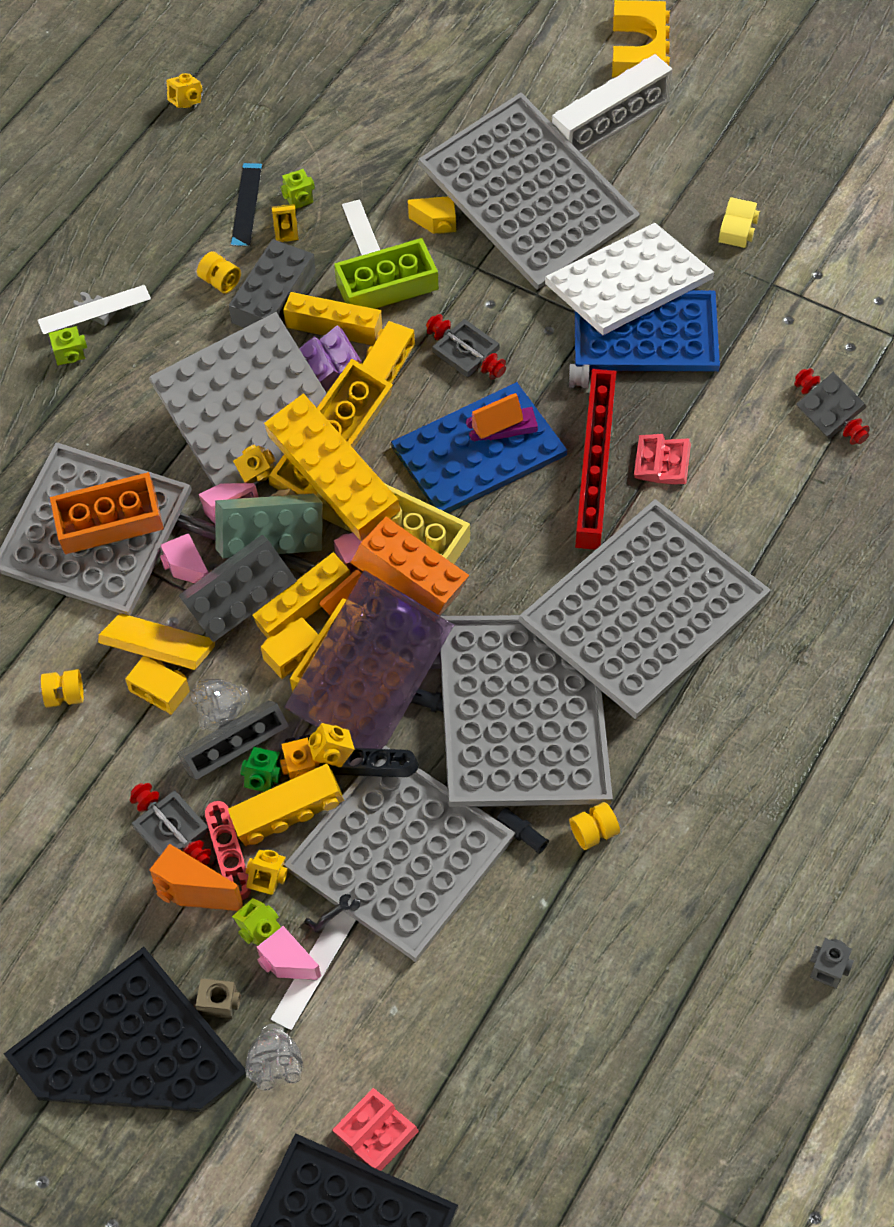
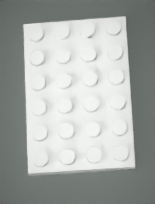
(629, 278)

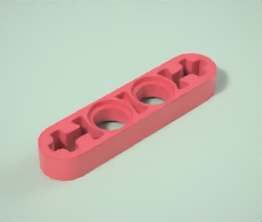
(227, 850)

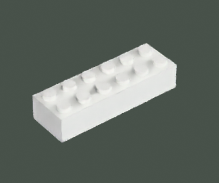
(615, 104)

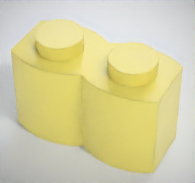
(738, 222)

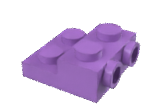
(329, 356)

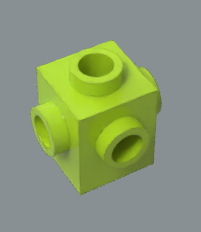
(298, 188)
(68, 345)
(256, 922)

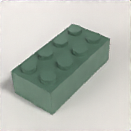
(287, 521)

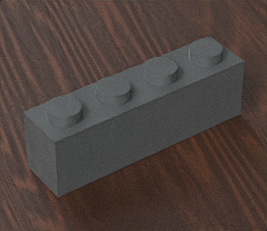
(232, 739)

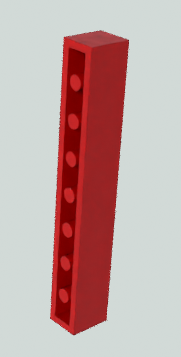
(595, 460)

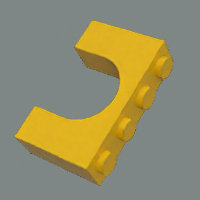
(641, 17)

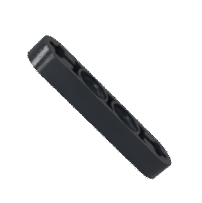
(369, 756)

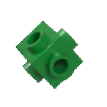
(261, 769)

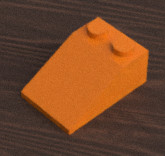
(192, 883)

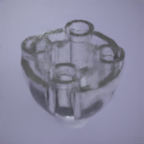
(218, 702)
(273, 1059)

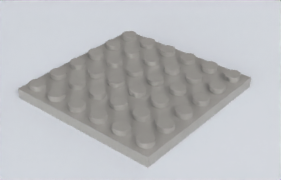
(232, 390)
(101, 575)
(400, 856)

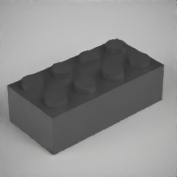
(268, 285)
(237, 588)

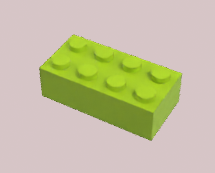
(387, 275)

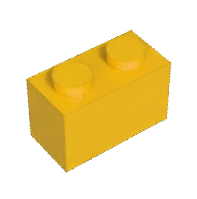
(288, 647)
(158, 684)

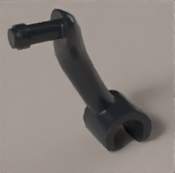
(325, 918)

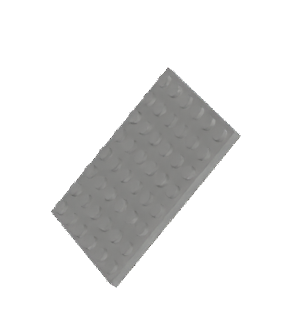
(528, 189)
(644, 607)
(518, 720)

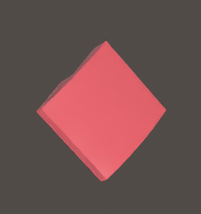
(662, 459)
(375, 1130)

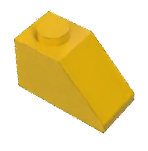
(433, 214)
(285, 223)

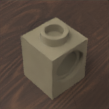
(209, 990)

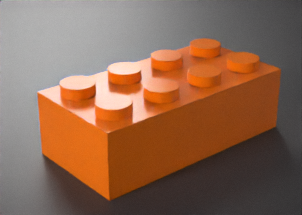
(106, 513)
(410, 566)

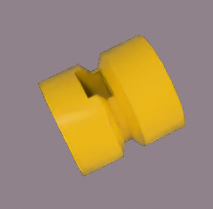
(218, 272)
(71, 689)
(597, 824)

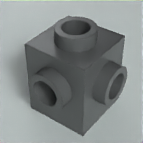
(831, 962)

